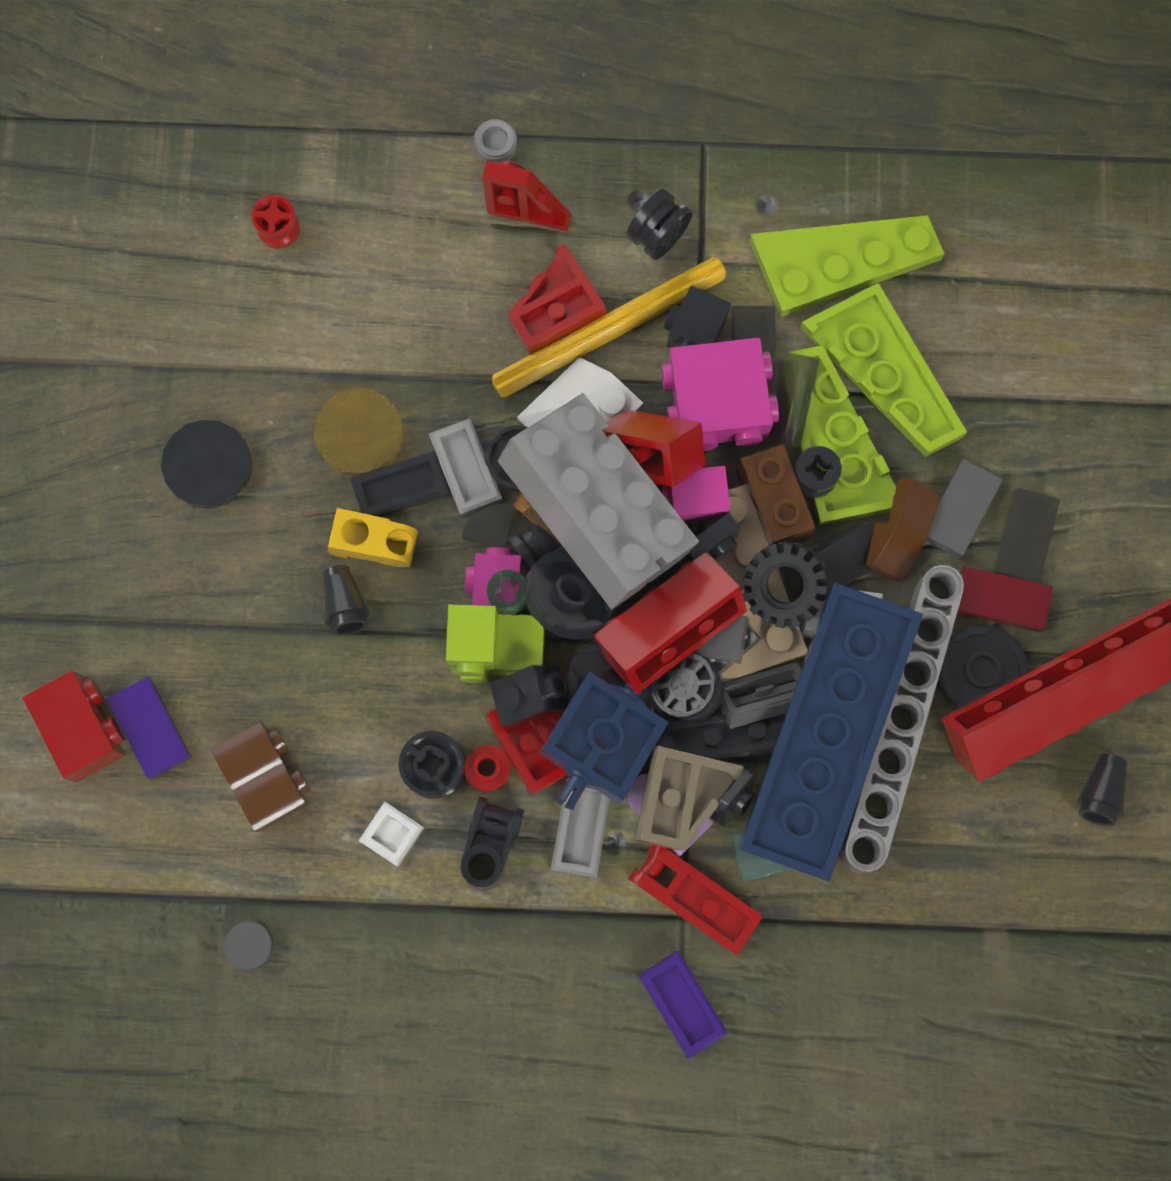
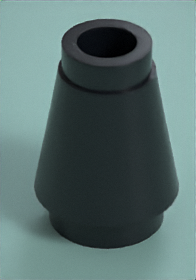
(343, 602)
(1104, 791)

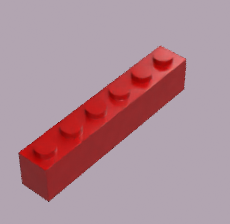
(1063, 694)

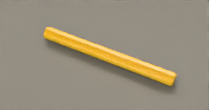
(607, 327)

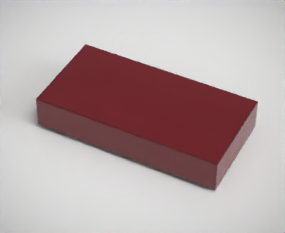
(1004, 599)

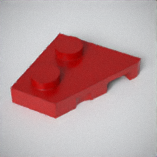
(522, 197)
(555, 304)
(523, 747)

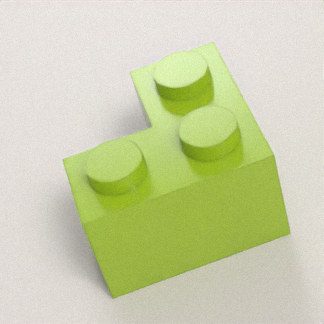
(491, 643)

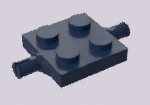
(602, 740)

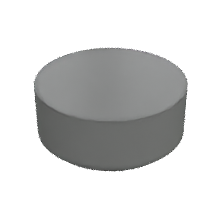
(495, 141)

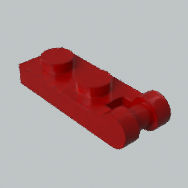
(697, 899)

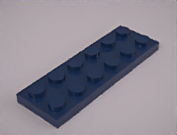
(830, 731)

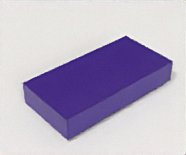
(149, 728)
(682, 1004)

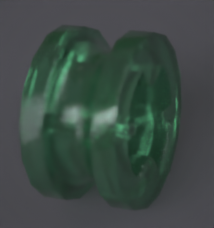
(494, 587)

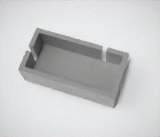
(596, 500)

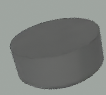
(249, 945)

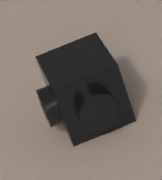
(697, 320)

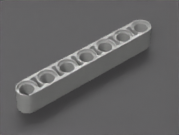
(905, 743)

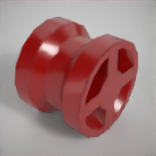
(270, 212)

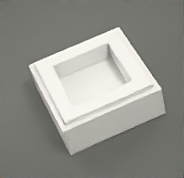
(391, 834)

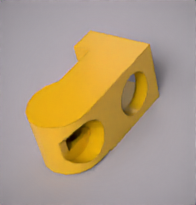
(371, 539)

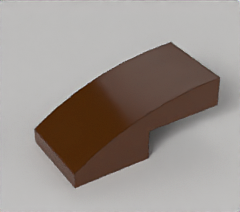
(900, 540)

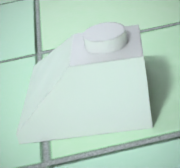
(599, 385)

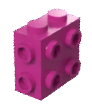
(723, 390)

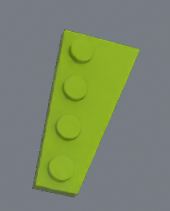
(833, 260)
(886, 366)
(833, 423)

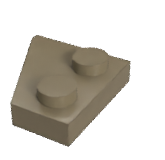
(680, 795)

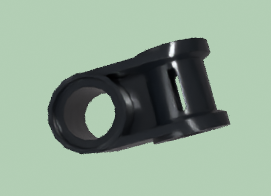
(490, 840)

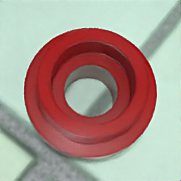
(491, 782)

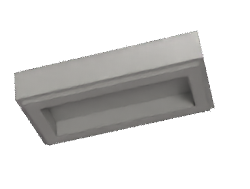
(465, 467)
(581, 835)

